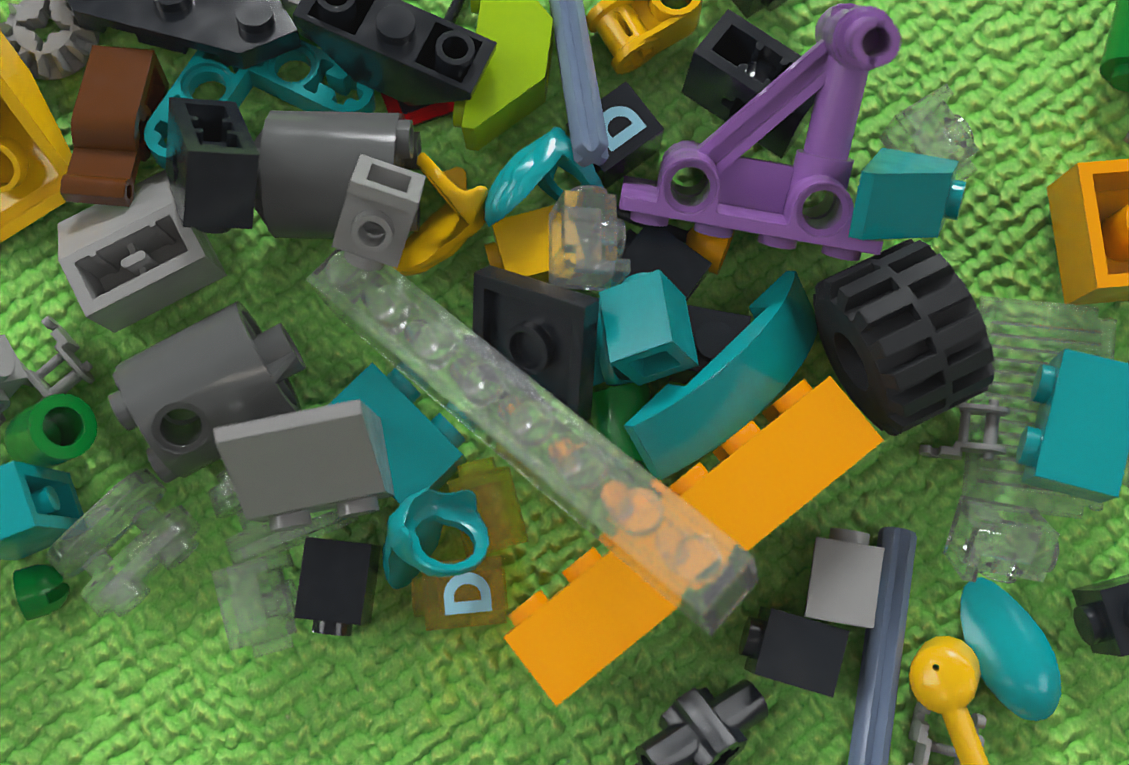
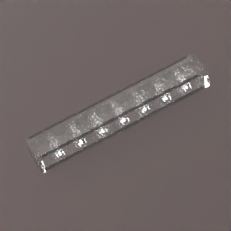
(543, 441)

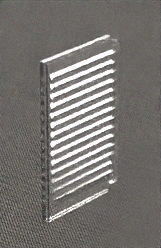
(1021, 340)

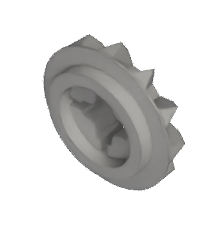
(63, 51)

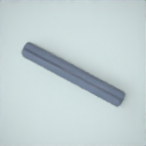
(579, 83)
(883, 651)

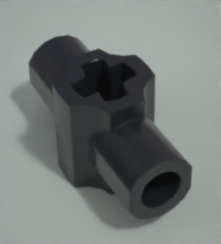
(705, 727)

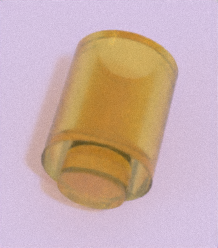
(495, 503)

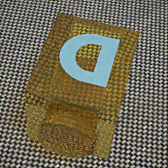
(465, 599)

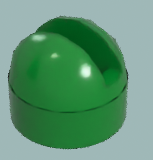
(39, 590)

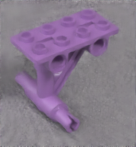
(771, 195)

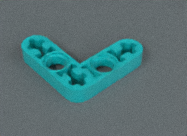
(305, 94)

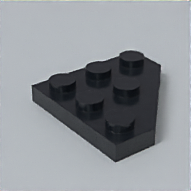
(235, 30)

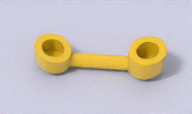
(950, 691)

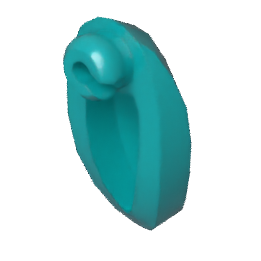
(1010, 650)

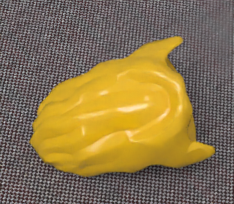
(447, 227)

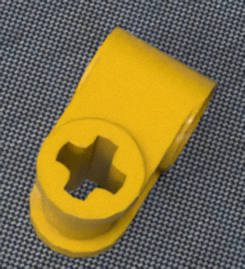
(640, 28)

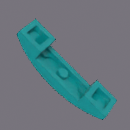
(733, 388)

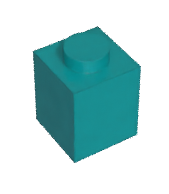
(648, 328)

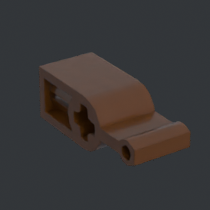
(109, 123)

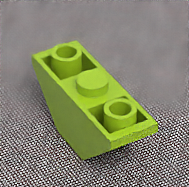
(516, 74)

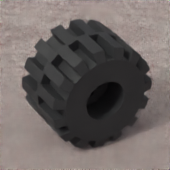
(903, 336)

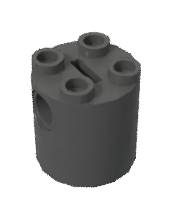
(310, 162)
(205, 380)

